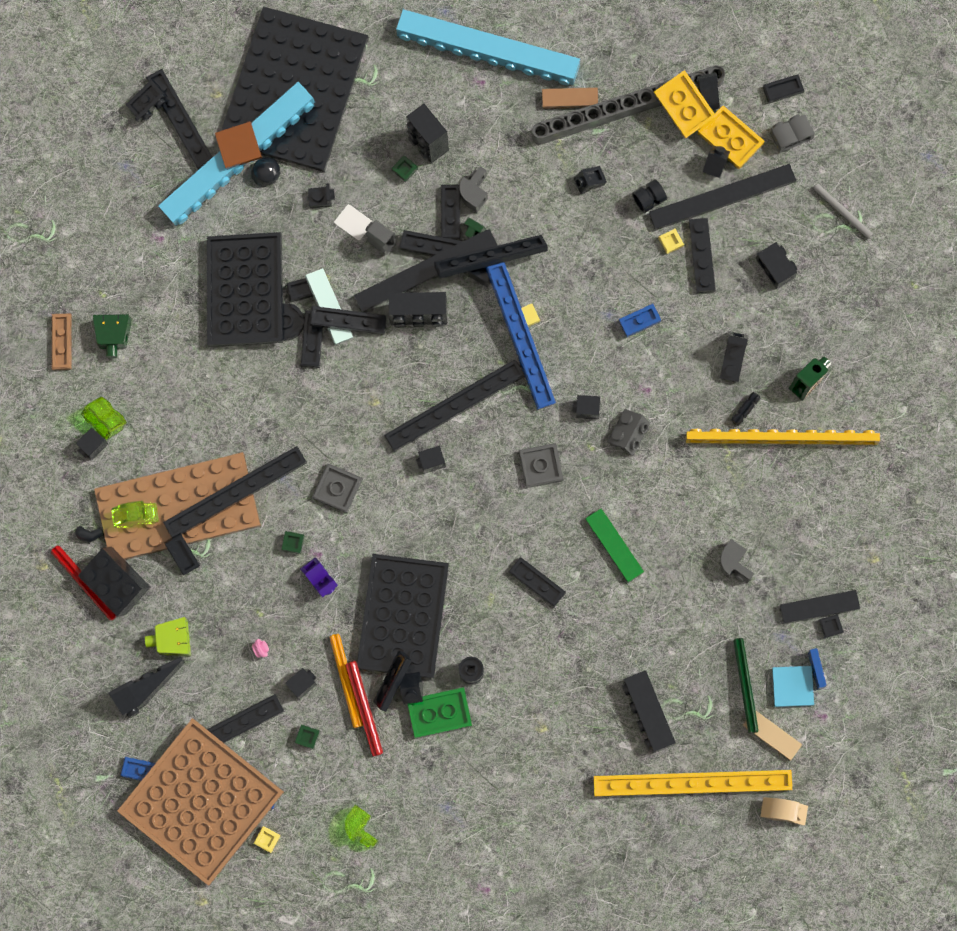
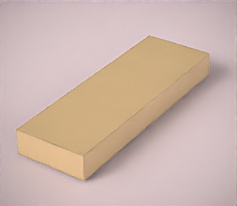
(776, 737)

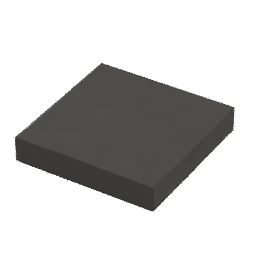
(541, 465)
(337, 488)

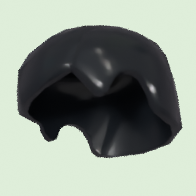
(265, 171)

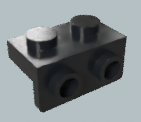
(146, 100)

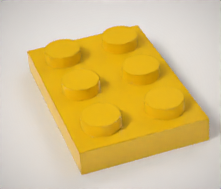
(684, 104)
(733, 135)

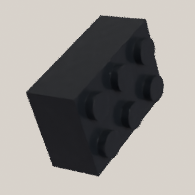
(427, 133)
(418, 309)
(114, 581)

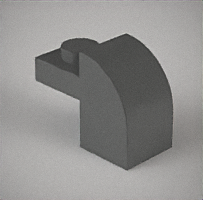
(470, 192)
(730, 562)

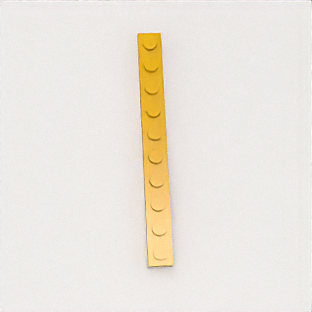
(772, 436)
(693, 783)

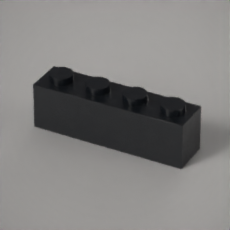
(649, 712)

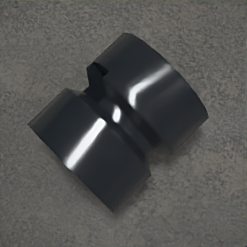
(647, 197)
(471, 670)

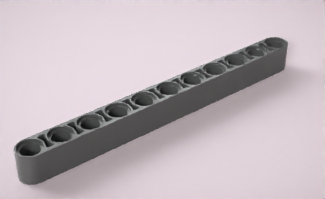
(603, 116)

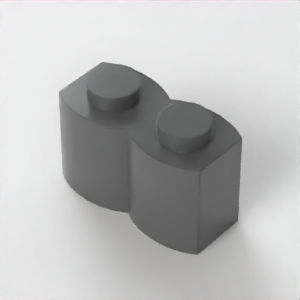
(792, 133)
(380, 237)

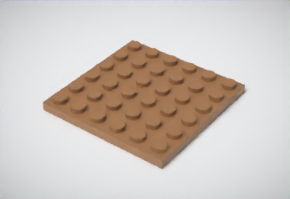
(200, 801)

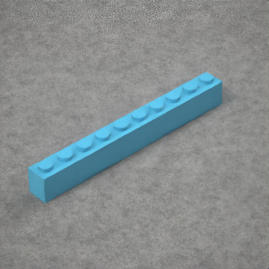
(488, 47)
(213, 174)

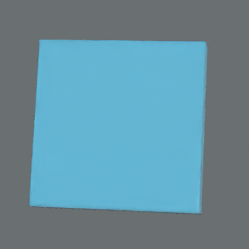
(793, 686)

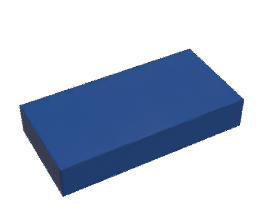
(817, 669)

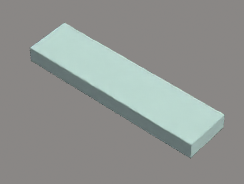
(325, 297)

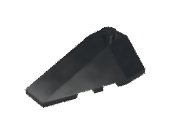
(135, 695)

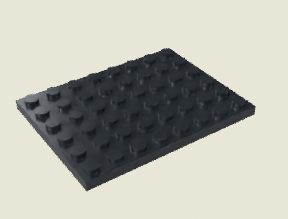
(302, 51)

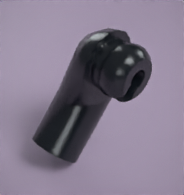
(88, 536)

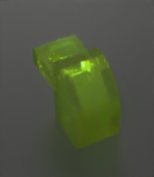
(134, 513)
(355, 825)

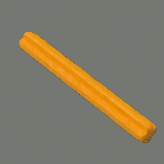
(347, 688)

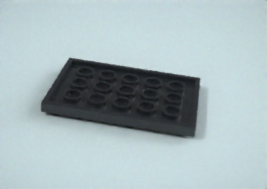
(244, 289)
(403, 613)

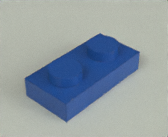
(640, 320)

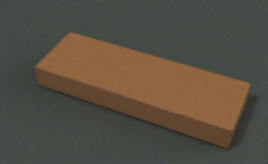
(569, 98)
(62, 341)

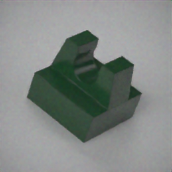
(473, 228)

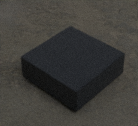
(831, 626)

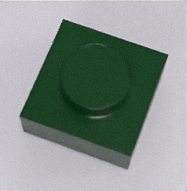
(404, 168)
(293, 542)
(307, 736)

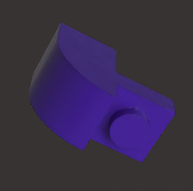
(319, 577)

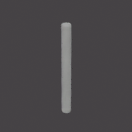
(843, 211)

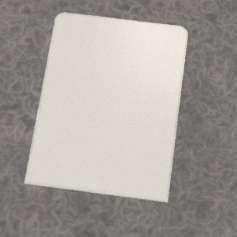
(353, 222)

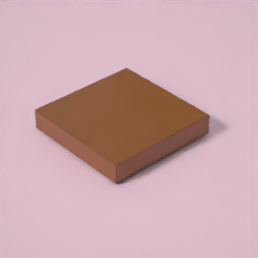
(238, 145)

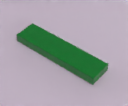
(614, 545)

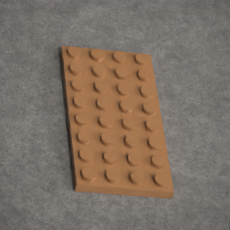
(174, 493)

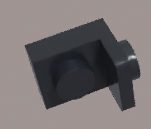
(589, 179)
(321, 196)

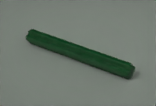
(745, 683)

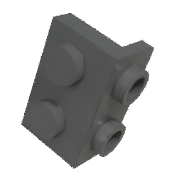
(629, 431)

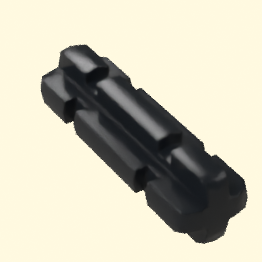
(745, 409)

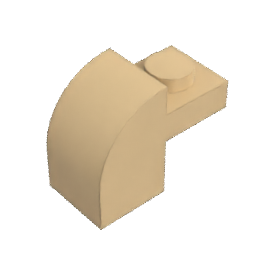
(784, 810)

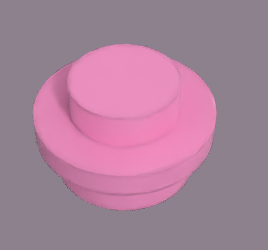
(260, 648)

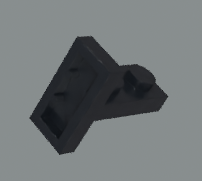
(734, 356)

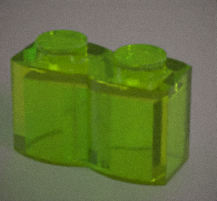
(103, 418)

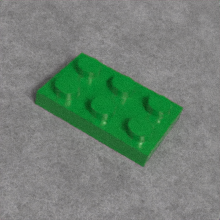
(440, 713)

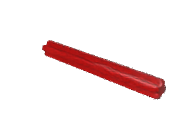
(74, 571)
(364, 708)

